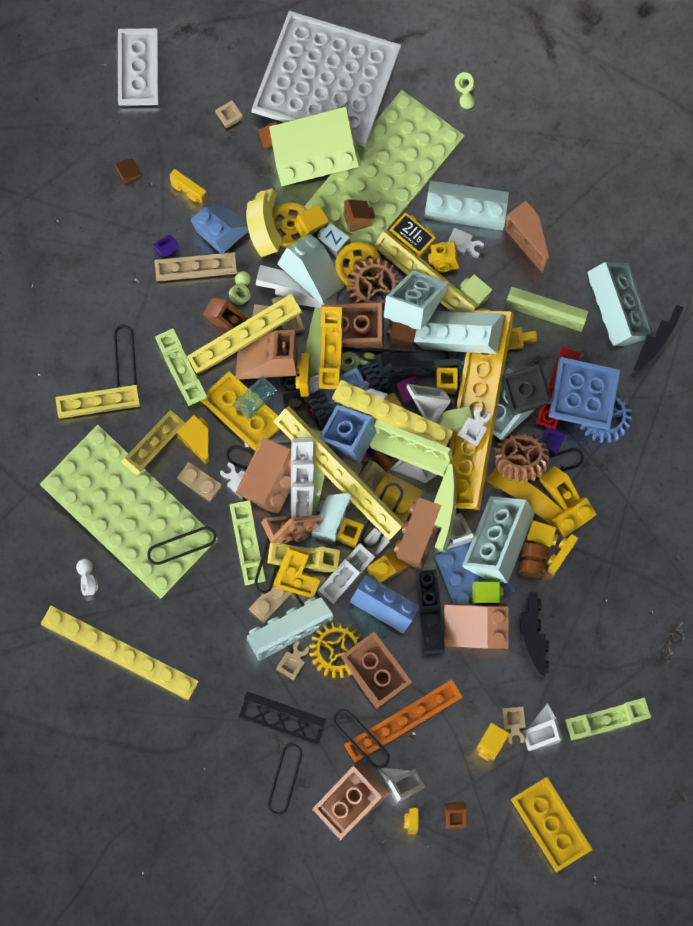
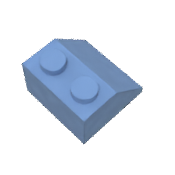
(219, 226)
(349, 433)

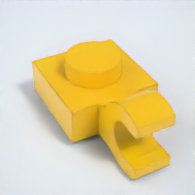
(518, 338)

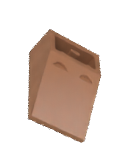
(269, 356)

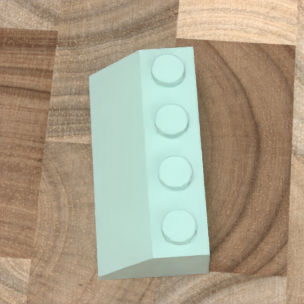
(466, 205)
(620, 303)
(461, 332)
(499, 538)
(290, 628)

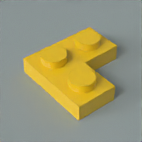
(291, 574)

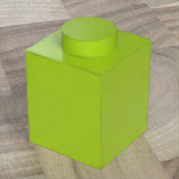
(486, 592)

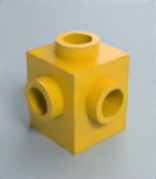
(444, 256)

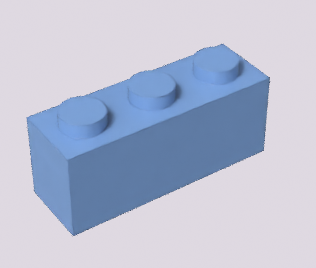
(384, 604)

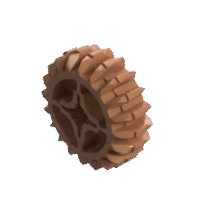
(365, 280)
(522, 451)

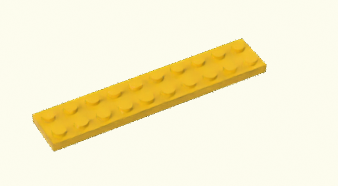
(479, 388)

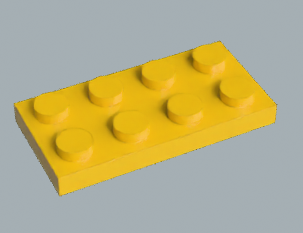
(220, 402)
(551, 824)

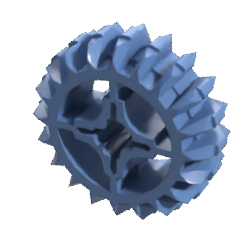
(620, 411)

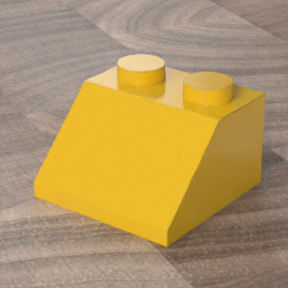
(410, 495)

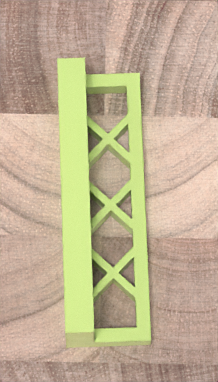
(546, 309)
(411, 448)

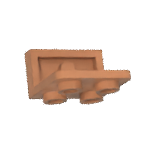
(286, 529)

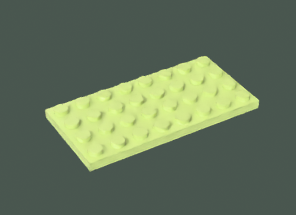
(396, 164)
(127, 511)

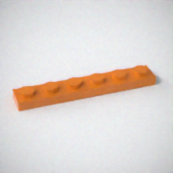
(405, 720)

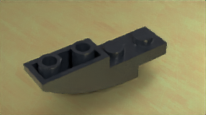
(292, 397)
(430, 612)
(533, 643)

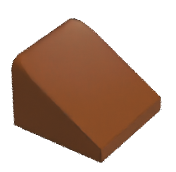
(265, 136)
(127, 170)
(384, 461)
(455, 815)

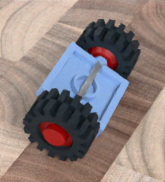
(322, 409)

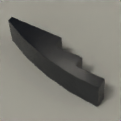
(653, 345)

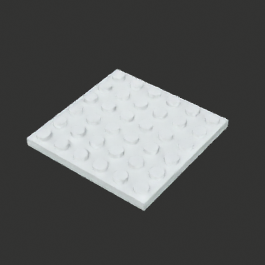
(326, 69)

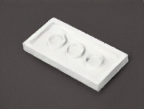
(138, 66)

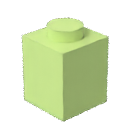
(476, 290)

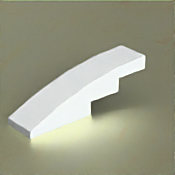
(286, 285)
(302, 477)
(353, 566)

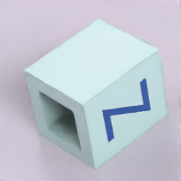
(332, 239)

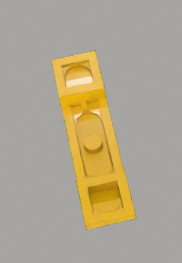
(331, 347)
(539, 502)

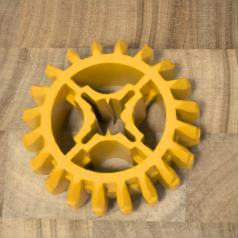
(345, 633)

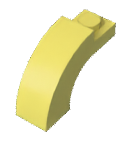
(261, 223)
(319, 560)

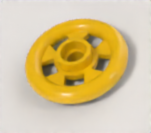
(283, 210)
(347, 252)

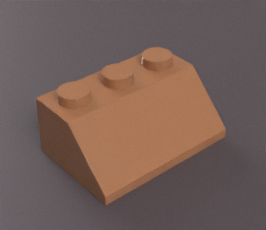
(267, 476)
(418, 533)

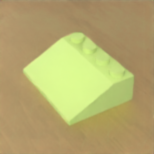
(314, 146)

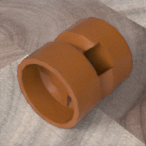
(533, 559)

